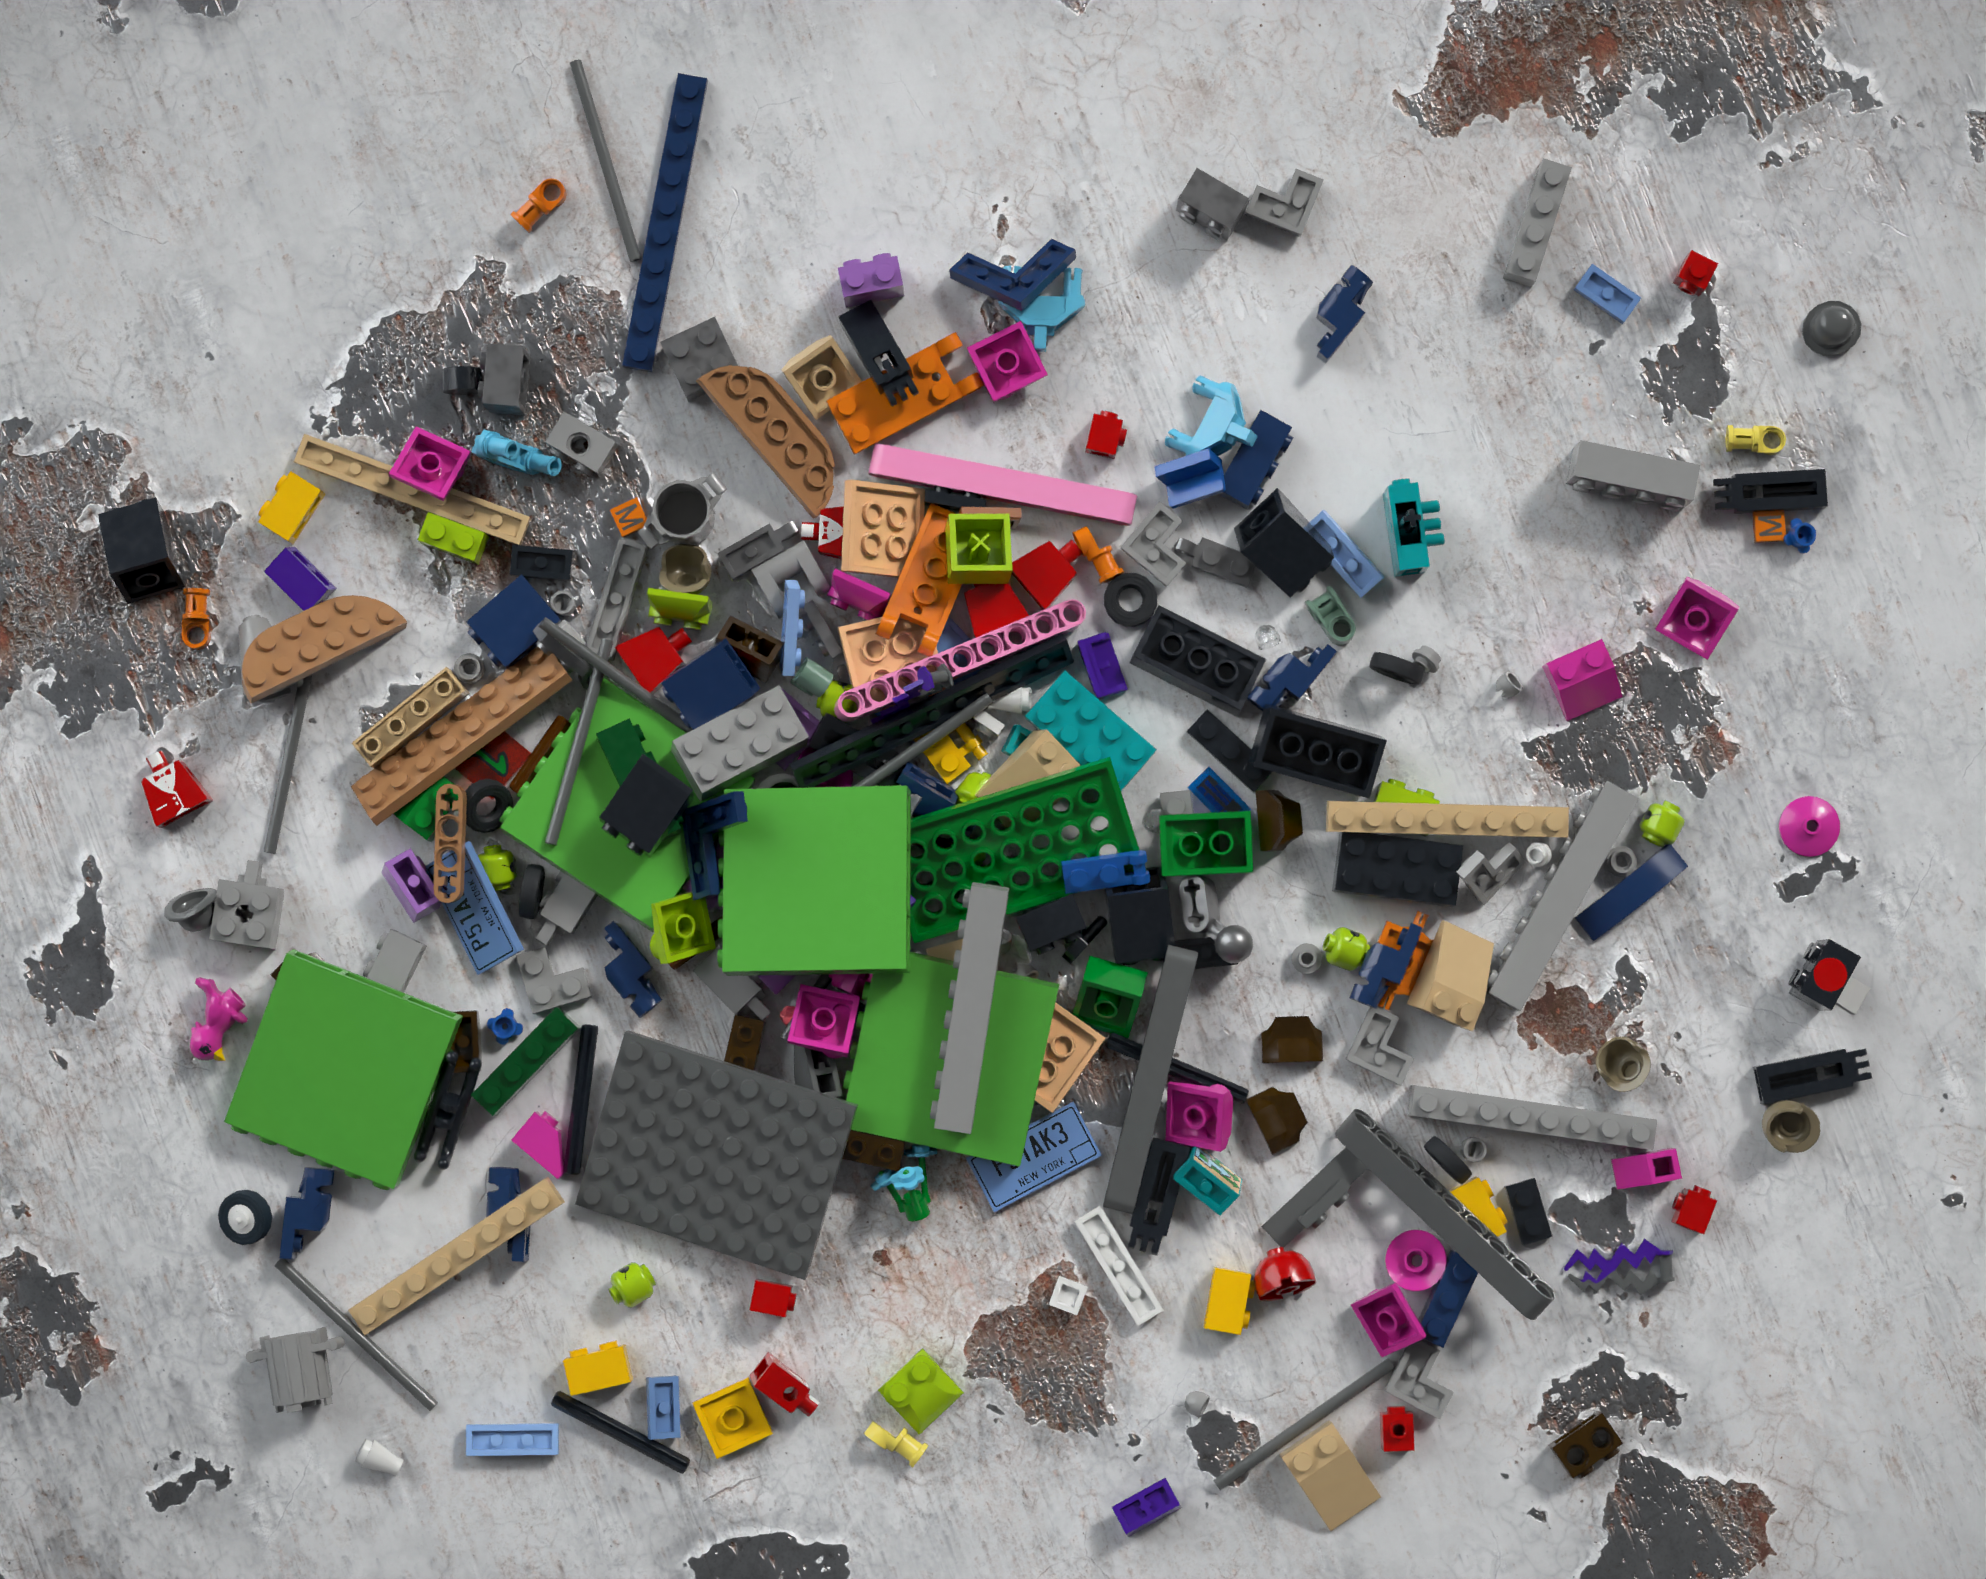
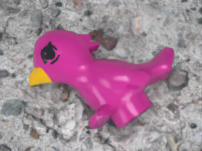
(221, 1013)

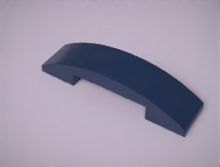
(1631, 892)

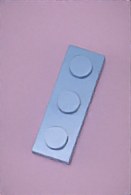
(1348, 558)
(791, 627)
(512, 1439)

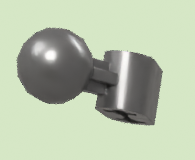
(1231, 942)

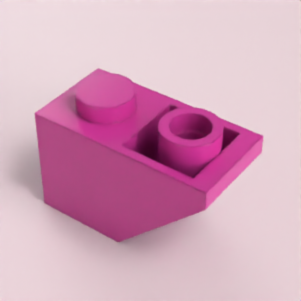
(1646, 1168)

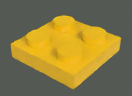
(732, 1418)

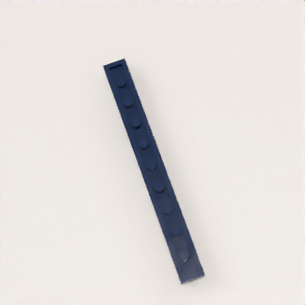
(665, 222)

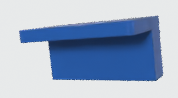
(1192, 477)

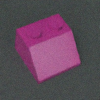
(1583, 680)

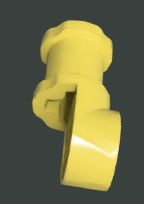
(1752, 439)
(903, 1443)

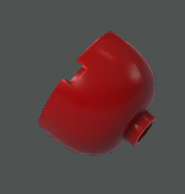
(1282, 1274)

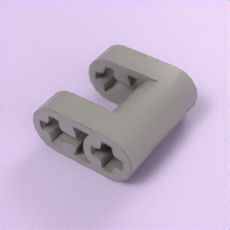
(785, 566)

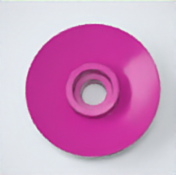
(1794, 826)
(1400, 1256)

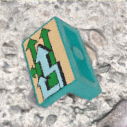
(1209, 1180)

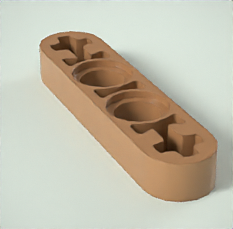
(454, 843)

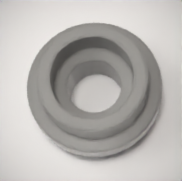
(1427, 659)
(460, 665)
(1628, 854)
(1297, 961)

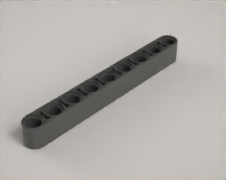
(1150, 1079)
(1445, 1214)

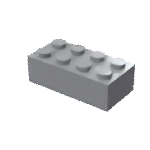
(1632, 475)
(739, 743)

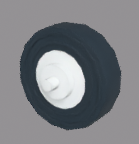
(245, 1217)

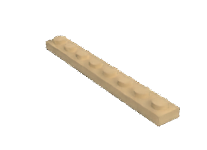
(375, 477)
(1447, 819)
(456, 1255)

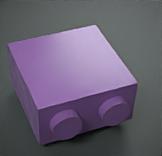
(871, 280)

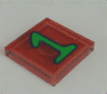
(495, 761)

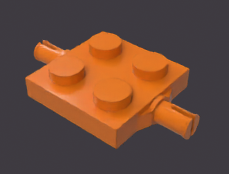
(1389, 937)

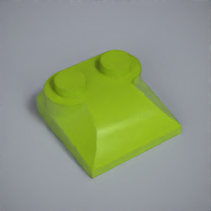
(679, 607)
(680, 928)
(920, 1391)

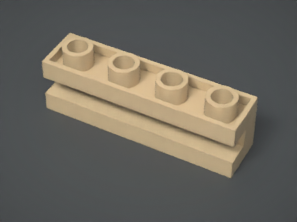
(410, 717)

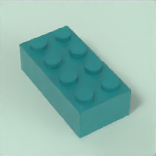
(1090, 728)

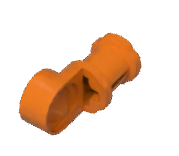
(538, 205)
(1101, 558)
(196, 616)

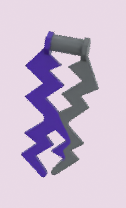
(928, 681)
(1609, 1267)

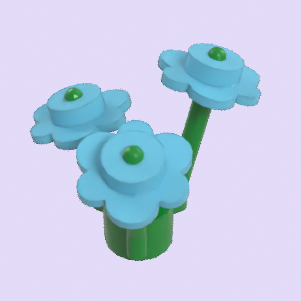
(914, 1203)

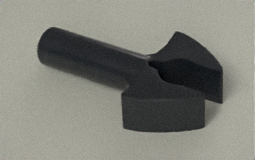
(1082, 942)

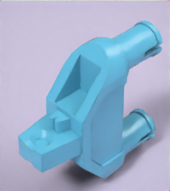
(1049, 313)
(1221, 425)
(514, 455)

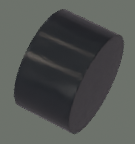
(461, 380)

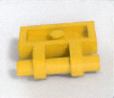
(950, 760)

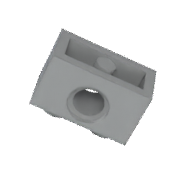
(567, 432)

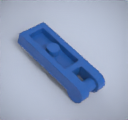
(1105, 871)

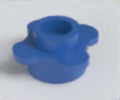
(1807, 533)
(503, 1035)

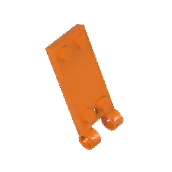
(868, 416)
(924, 584)

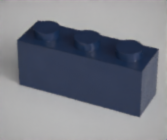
(1256, 462)
(1447, 1299)

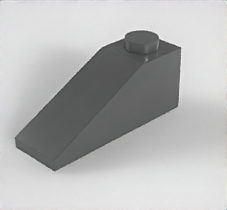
(816, 1071)

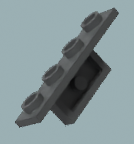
(1315, 1198)

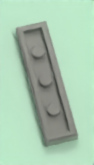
(617, 594)

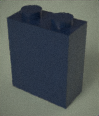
(509, 622)
(709, 685)

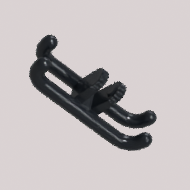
(448, 1110)

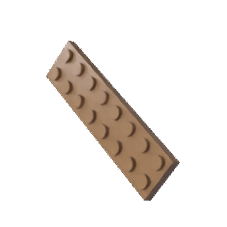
(460, 734)

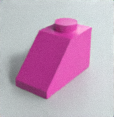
(542, 1142)

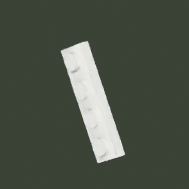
(1118, 1265)

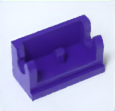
(299, 578)
(1101, 665)
(1146, 1507)

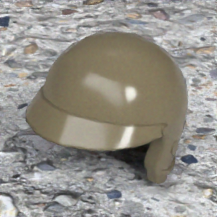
(685, 569)
(1623, 1064)
(1791, 1126)

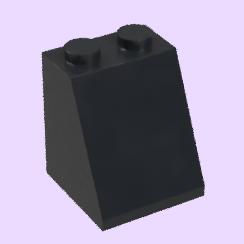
(1283, 544)
(140, 550)
(646, 806)
(1140, 920)

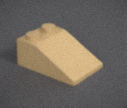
(1033, 759)
(1454, 977)
(1330, 1475)

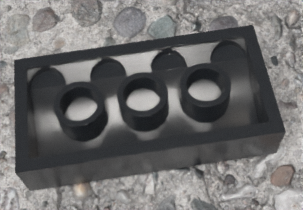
(1197, 661)

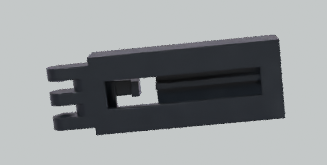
(873, 339)
(1780, 491)
(832, 729)
(1799, 1077)
(1157, 1185)

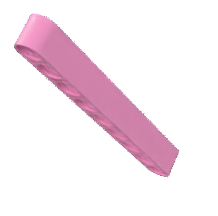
(1003, 484)
(971, 650)

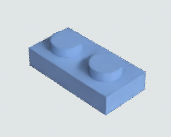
(1607, 293)
(663, 1407)

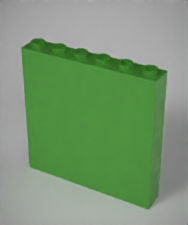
(583, 846)
(817, 882)
(901, 1052)
(342, 1070)

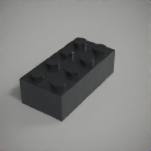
(1317, 750)
(1397, 868)

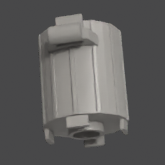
(683, 512)
(298, 1368)

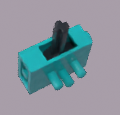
(1407, 527)

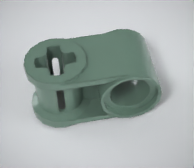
(1331, 615)
(812, 678)

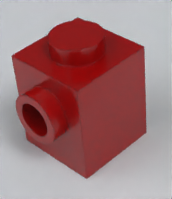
(1695, 273)
(1105, 435)
(1693, 1209)
(772, 1298)
(1397, 1429)

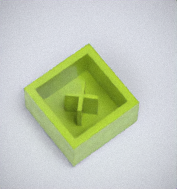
(978, 548)

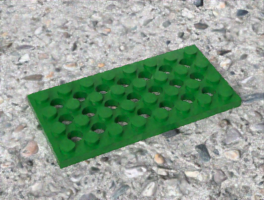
(1012, 803)

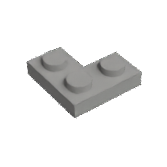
(1286, 211)
(1148, 547)
(1486, 876)
(544, 988)
(1371, 1047)
(1411, 1383)

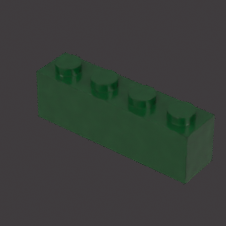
(622, 750)
(526, 1061)

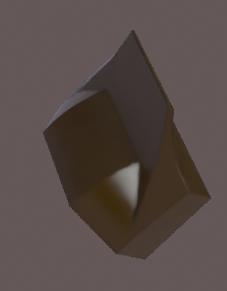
(1277, 820)
(467, 1040)
(1291, 1041)
(1277, 1117)

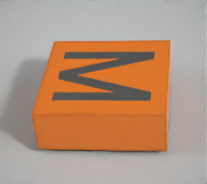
(629, 517)
(1769, 526)

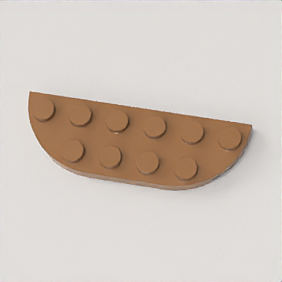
(775, 431)
(315, 641)

